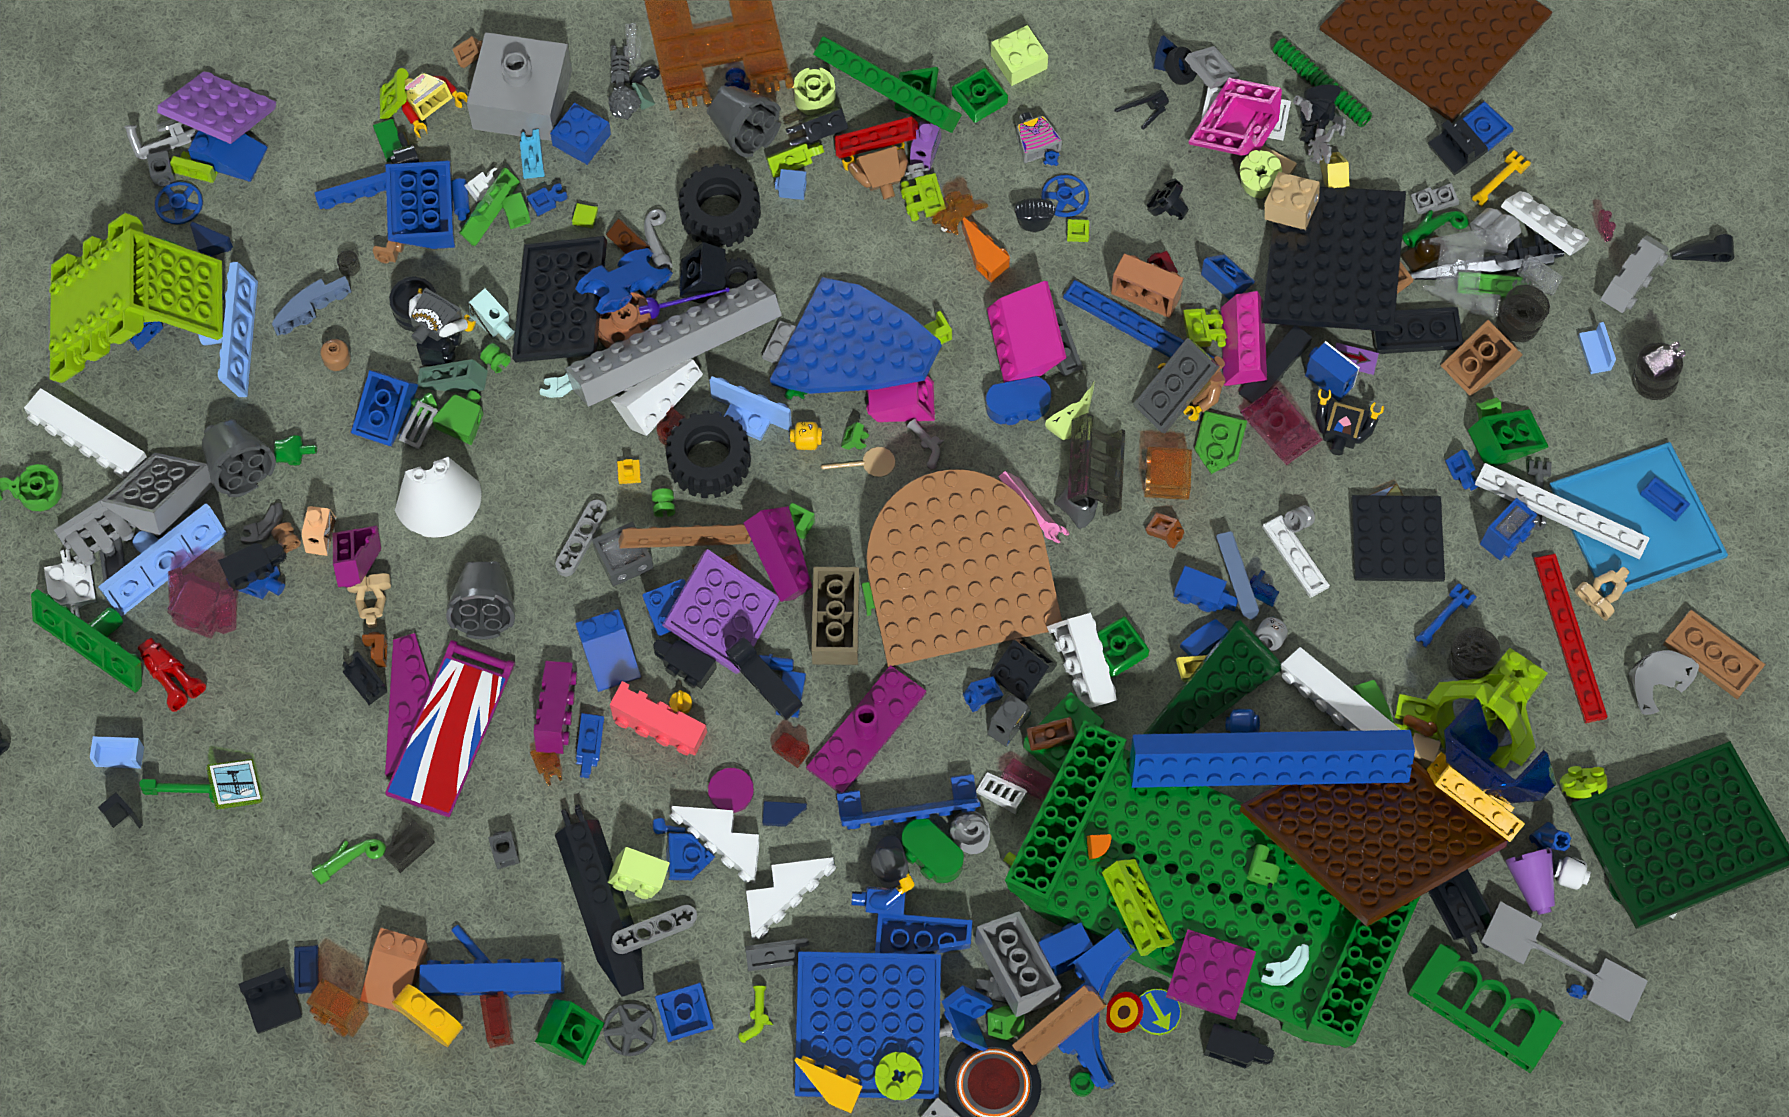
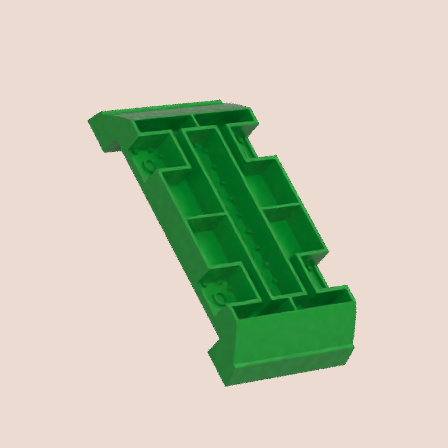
(1210, 838)

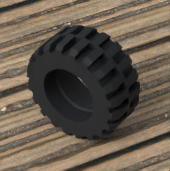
(713, 182)
(708, 479)

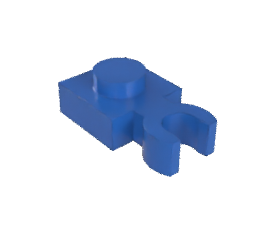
(544, 201)

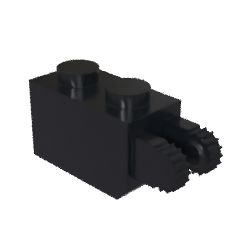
(819, 126)
(251, 564)
(685, 661)
(1237, 1047)

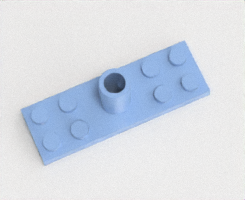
(237, 330)
(159, 556)

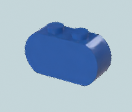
(1018, 400)

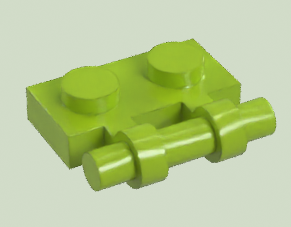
(930, 196)
(1197, 327)
(1416, 707)

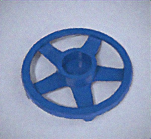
(1065, 195)
(178, 203)

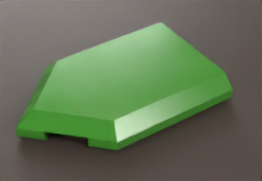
(1219, 440)

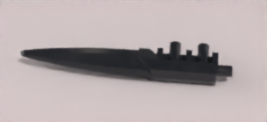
(1509, 262)

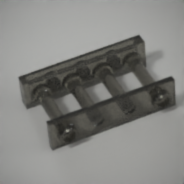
(1080, 464)

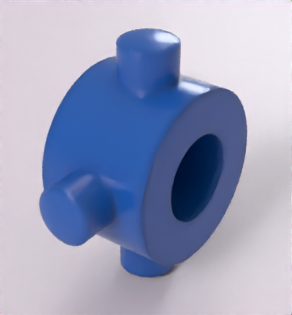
(1051, 158)
(1576, 991)

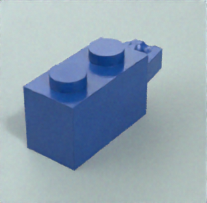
(1204, 591)

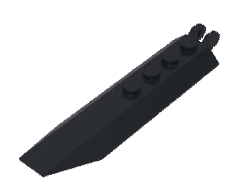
(600, 904)
(1462, 909)

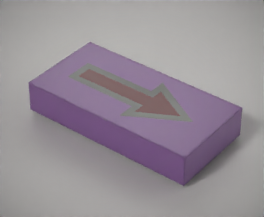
(1362, 358)

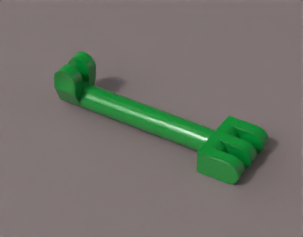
(151, 787)

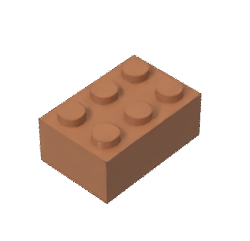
(1147, 285)

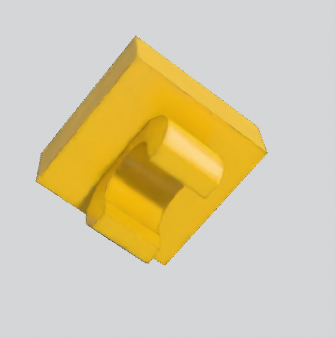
(629, 471)

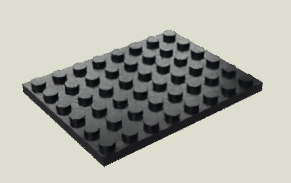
(1341, 265)

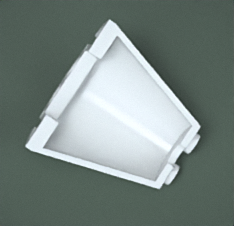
(438, 499)

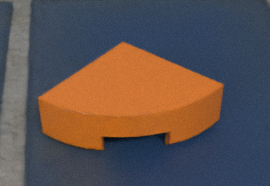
(1098, 845)

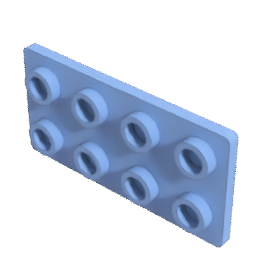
(750, 410)

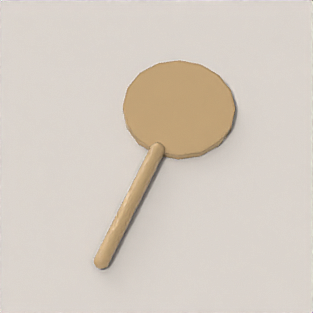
(876, 462)

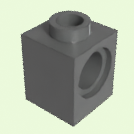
(157, 162)
(506, 858)

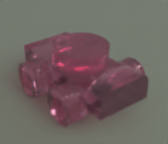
(1604, 225)

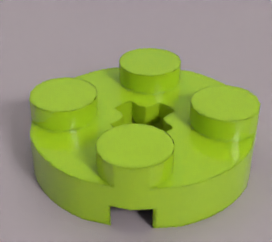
(1583, 781)
(885, 1072)

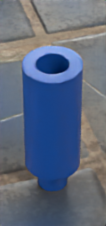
(460, 198)

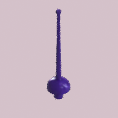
(654, 308)

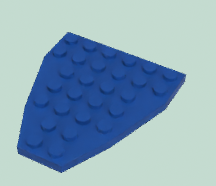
(854, 344)

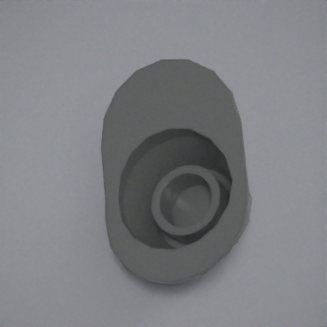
(889, 861)

